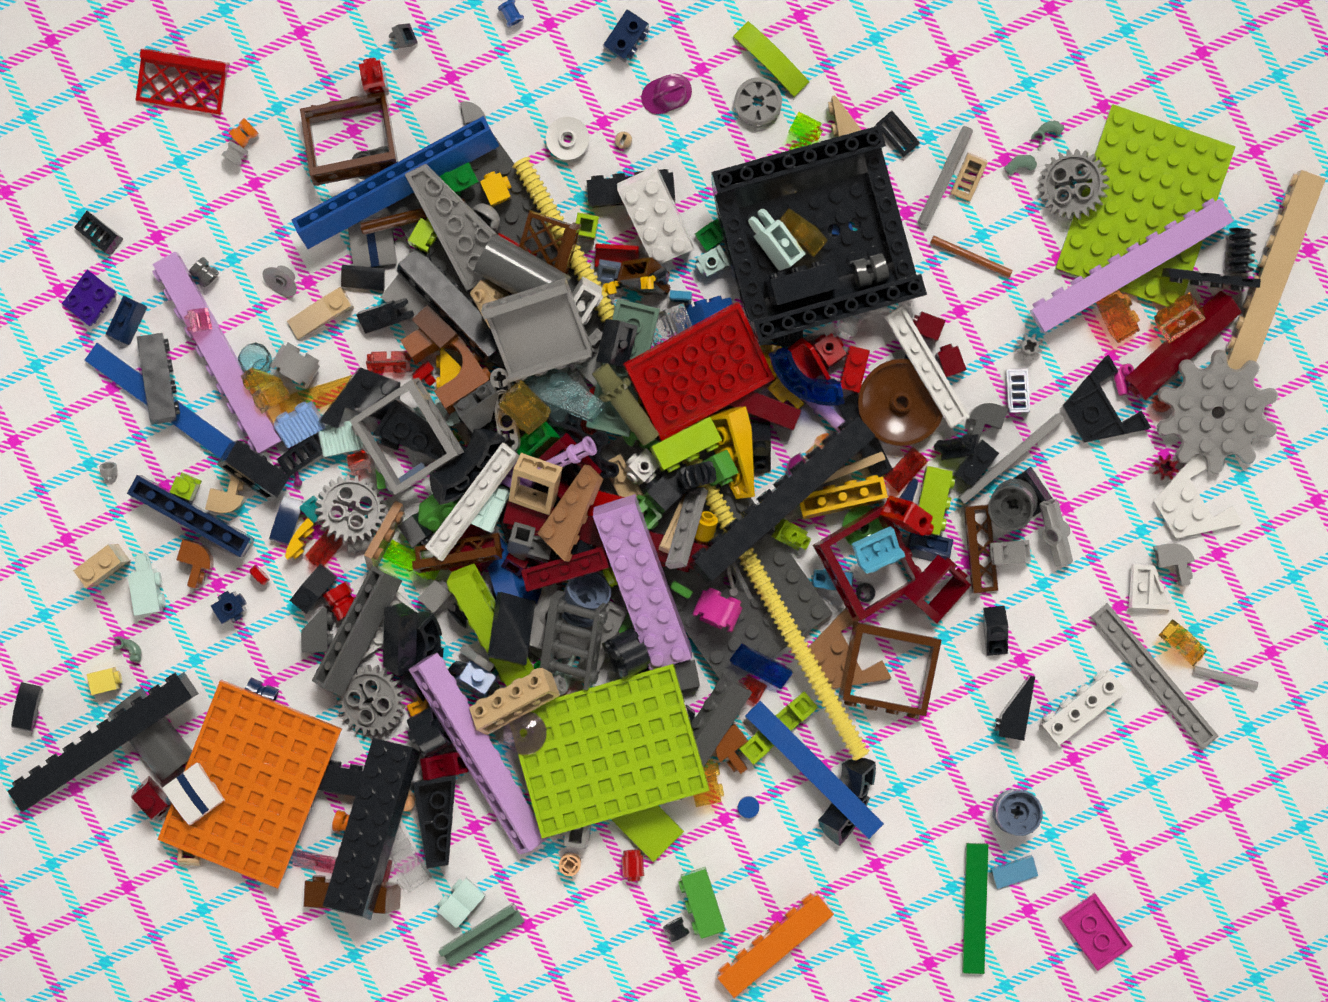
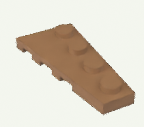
(566, 519)

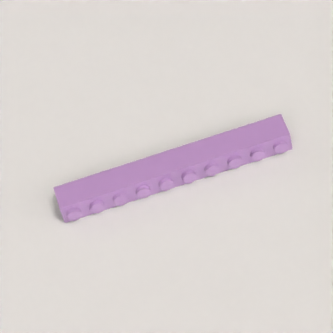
(1131, 265)
(217, 352)
(478, 753)

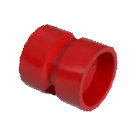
(340, 599)

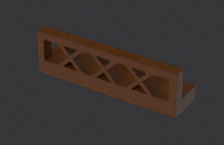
(973, 553)
(460, 558)

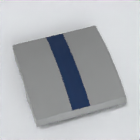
(372, 248)

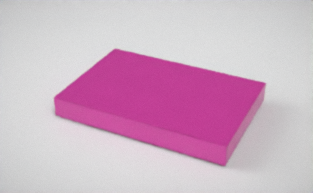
(1096, 931)

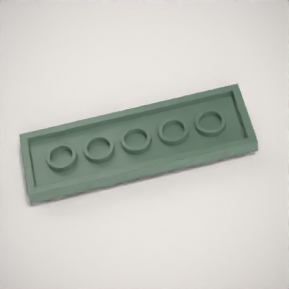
(646, 320)

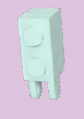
(776, 240)
(145, 587)

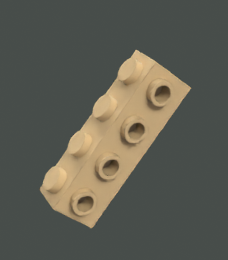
(514, 701)

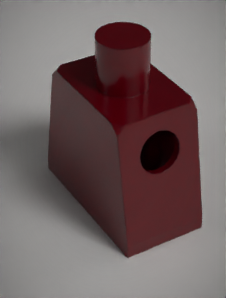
(151, 799)

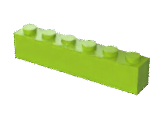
(479, 605)

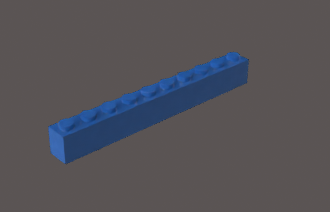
(391, 183)

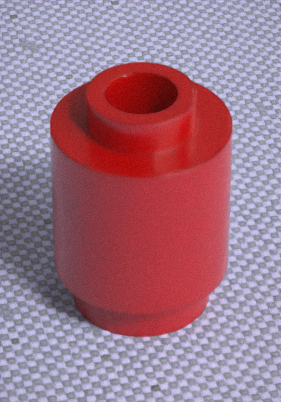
(632, 865)

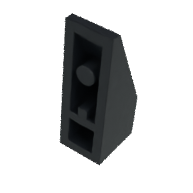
(1015, 714)

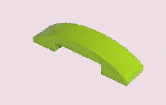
(771, 58)
(790, 716)

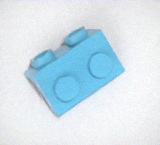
(877, 550)

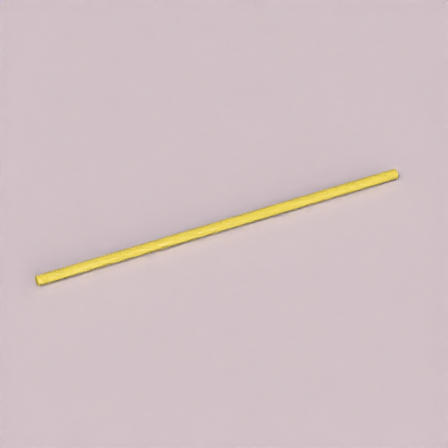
(717, 505)

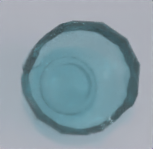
(255, 356)

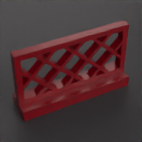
(561, 570)

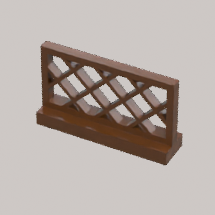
(567, 245)

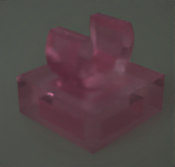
(199, 320)

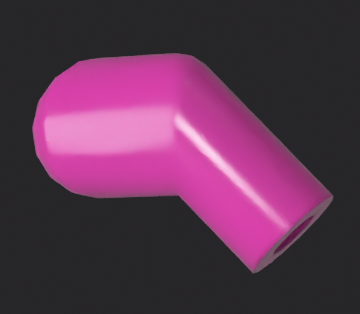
(1119, 378)

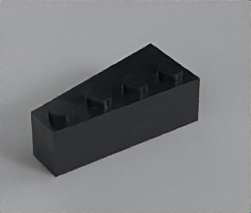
(435, 815)

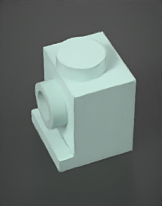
(721, 261)

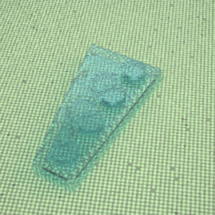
(565, 393)

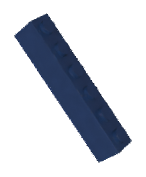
(190, 516)

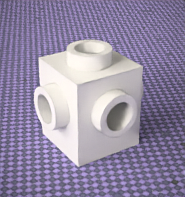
(641, 467)

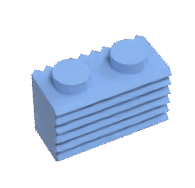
(298, 423)

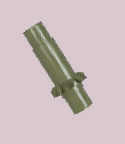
(617, 393)

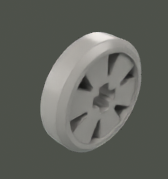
(758, 88)

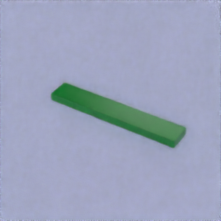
(975, 908)

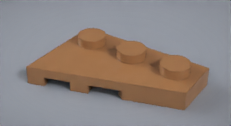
(384, 535)

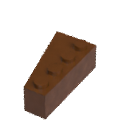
(316, 889)

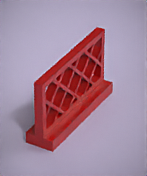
(184, 62)

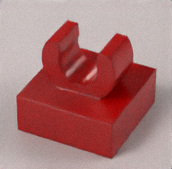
(423, 372)

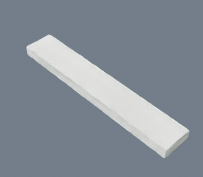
(926, 366)
(472, 501)

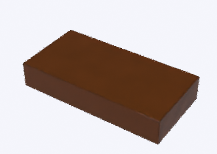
(434, 327)

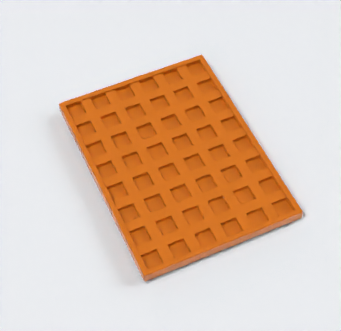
(268, 772)

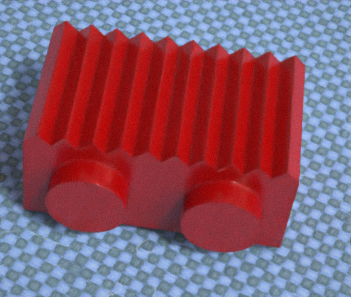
(854, 369)

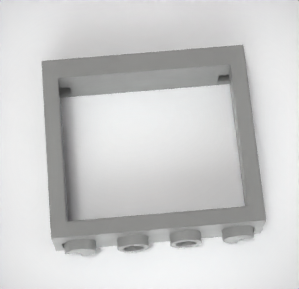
(434, 419)

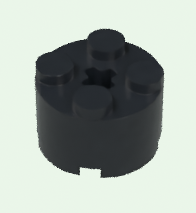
(626, 653)
(427, 732)

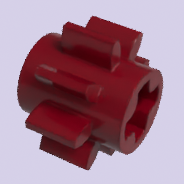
(1169, 463)

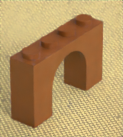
(469, 378)

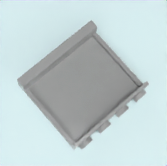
(538, 330)

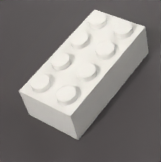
(655, 215)

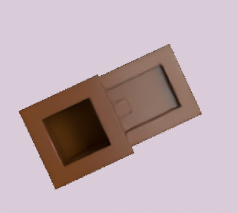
(198, 556)
(728, 745)

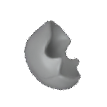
(488, 215)

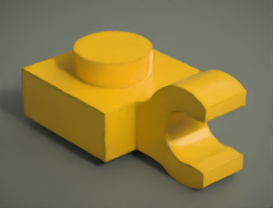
(784, 394)

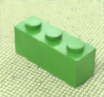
(702, 903)

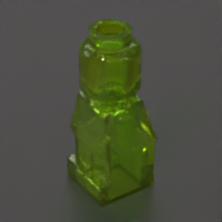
(403, 557)

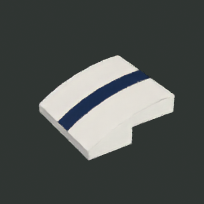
(193, 794)

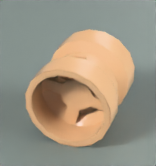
(570, 860)

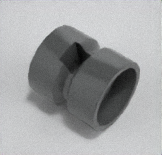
(877, 267)

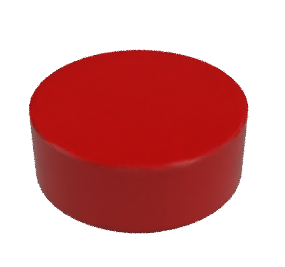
(259, 575)

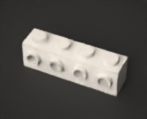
(586, 296)
(1083, 707)

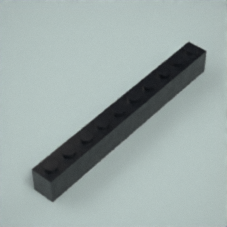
(103, 741)

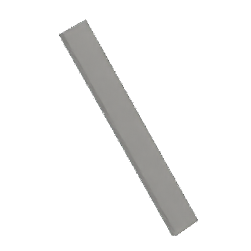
(1154, 676)

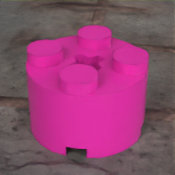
(718, 610)

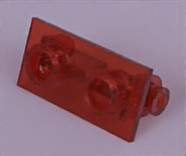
(399, 362)
(905, 469)
(324, 549)

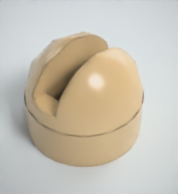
(627, 143)

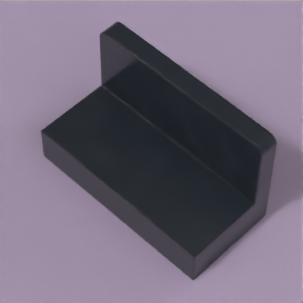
(616, 342)

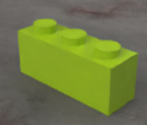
(686, 445)
(934, 495)

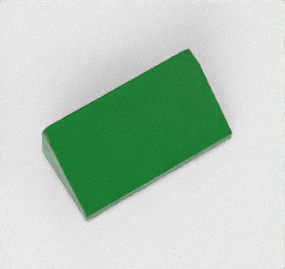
(538, 441)

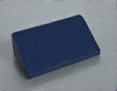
(126, 320)
(929, 546)

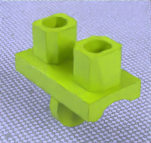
(791, 535)

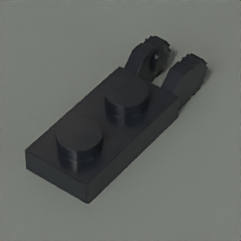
(383, 315)

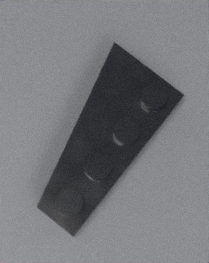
(1216, 280)

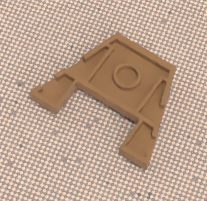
(831, 652)

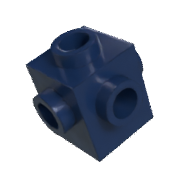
(222, 610)

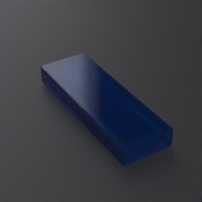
(761, 666)

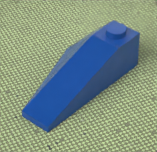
(508, 582)

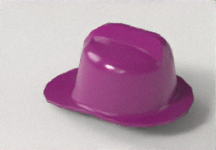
(666, 93)

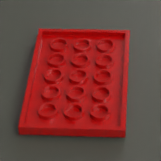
(699, 371)

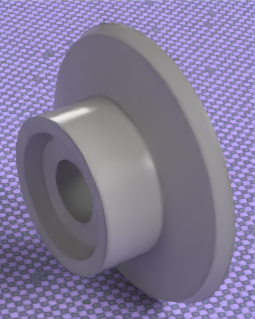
(280, 280)

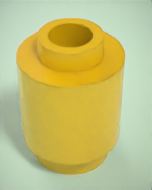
(706, 527)

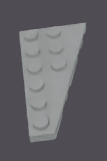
(455, 223)

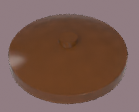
(897, 404)

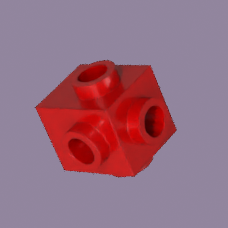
(835, 344)

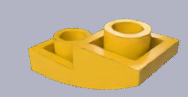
(296, 544)

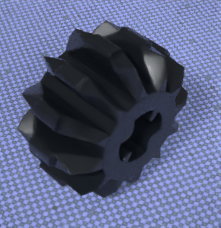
(697, 475)

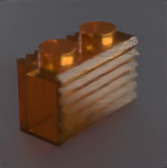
(1118, 316)

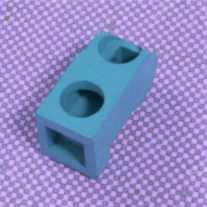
(822, 580)

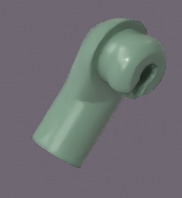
(1025, 161)

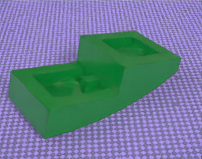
(710, 235)

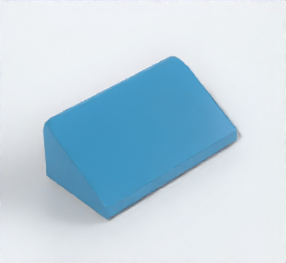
(1014, 871)

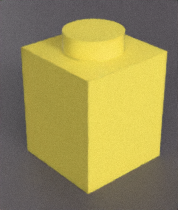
(104, 680)

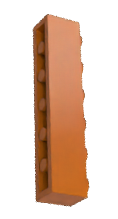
(775, 944)

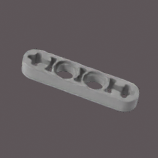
(499, 413)

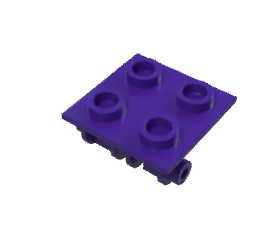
(89, 298)

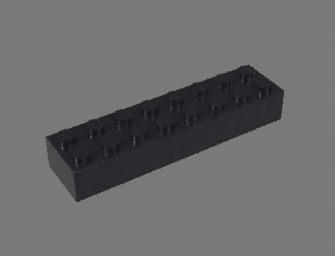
(371, 828)

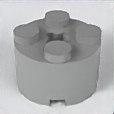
(294, 365)

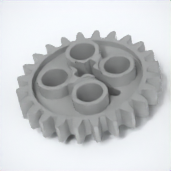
(1075, 203)
(342, 526)
(385, 689)

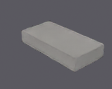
(476, 658)

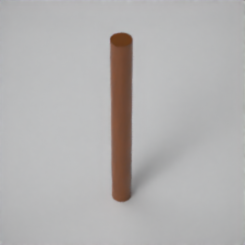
(971, 256)

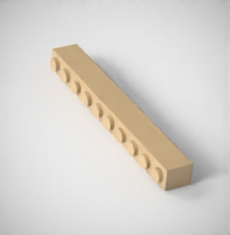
(1275, 268)

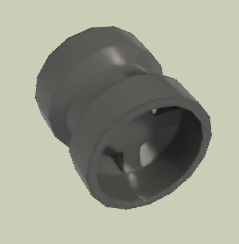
(205, 273)

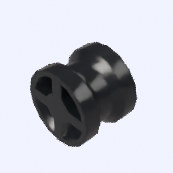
(676, 929)

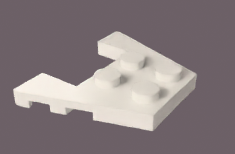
(1185, 509)

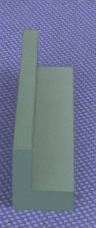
(481, 934)

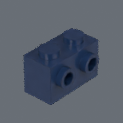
(626, 36)

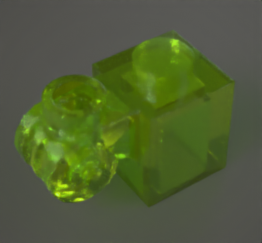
(805, 129)

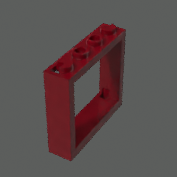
(839, 578)

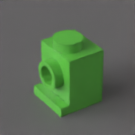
(651, 514)

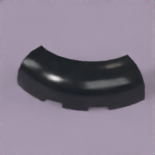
(456, 478)
(427, 644)
(858, 777)

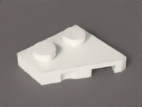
(1146, 588)

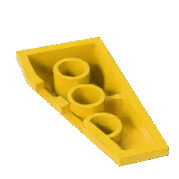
(736, 437)

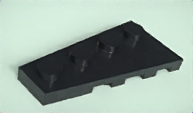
(409, 428)

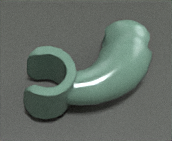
(1050, 126)
(134, 649)

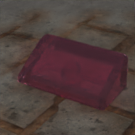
(313, 861)

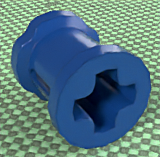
(510, 13)

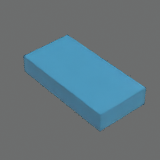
(680, 296)

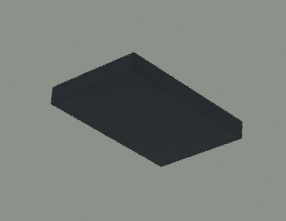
(511, 628)

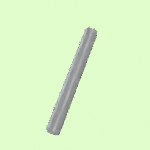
(945, 176)

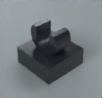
(404, 36)

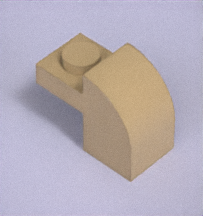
(228, 501)

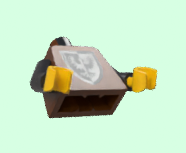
(642, 276)

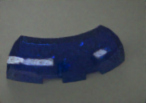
(807, 388)

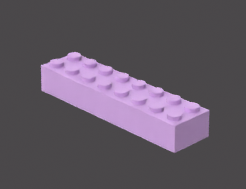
(642, 581)

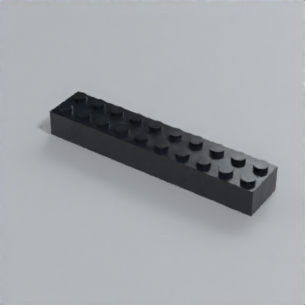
(779, 502)

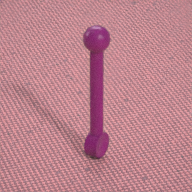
(297, 482)

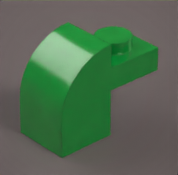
(460, 178)

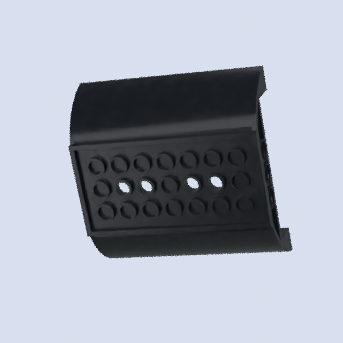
(825, 186)

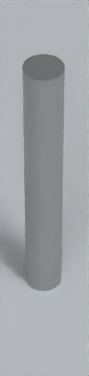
(1225, 677)

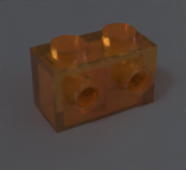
(1179, 317)

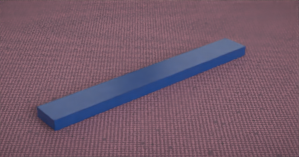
(133, 382)
(814, 769)

